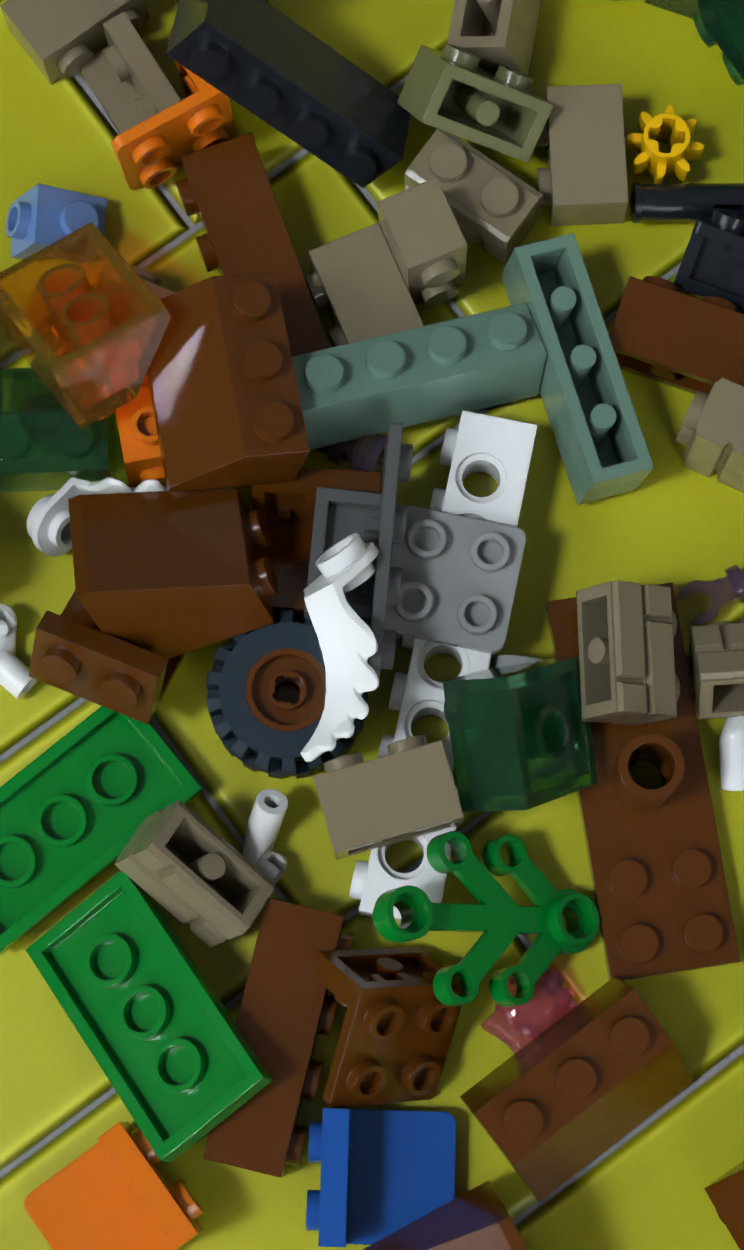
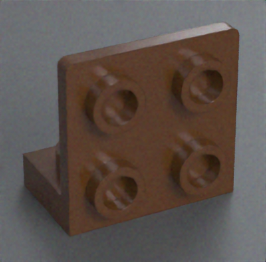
(392, 1026)

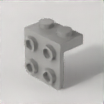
(455, 580)

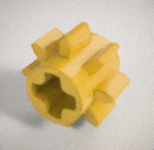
(666, 128)

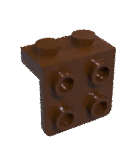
(290, 516)
(98, 667)

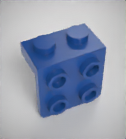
(378, 1172)

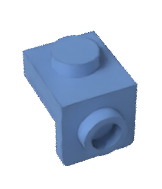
(48, 215)

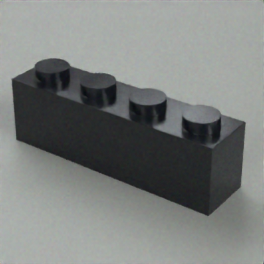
(293, 83)

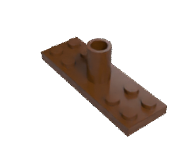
(652, 849)

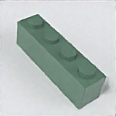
(581, 372)
(419, 375)

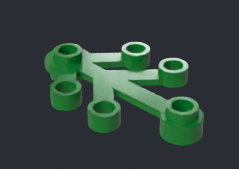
(495, 916)

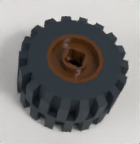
(271, 697)

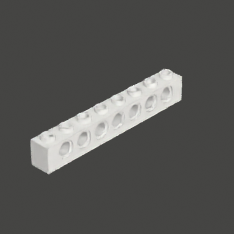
(504, 452)

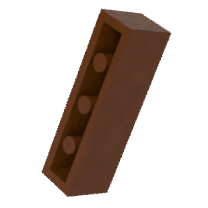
(247, 230)
(678, 336)
(281, 1021)

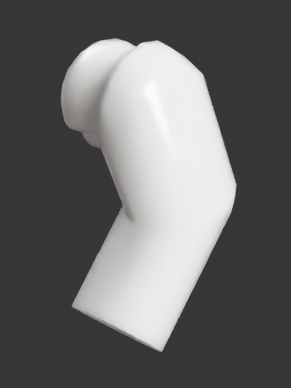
(13, 672)
(732, 754)
(263, 831)

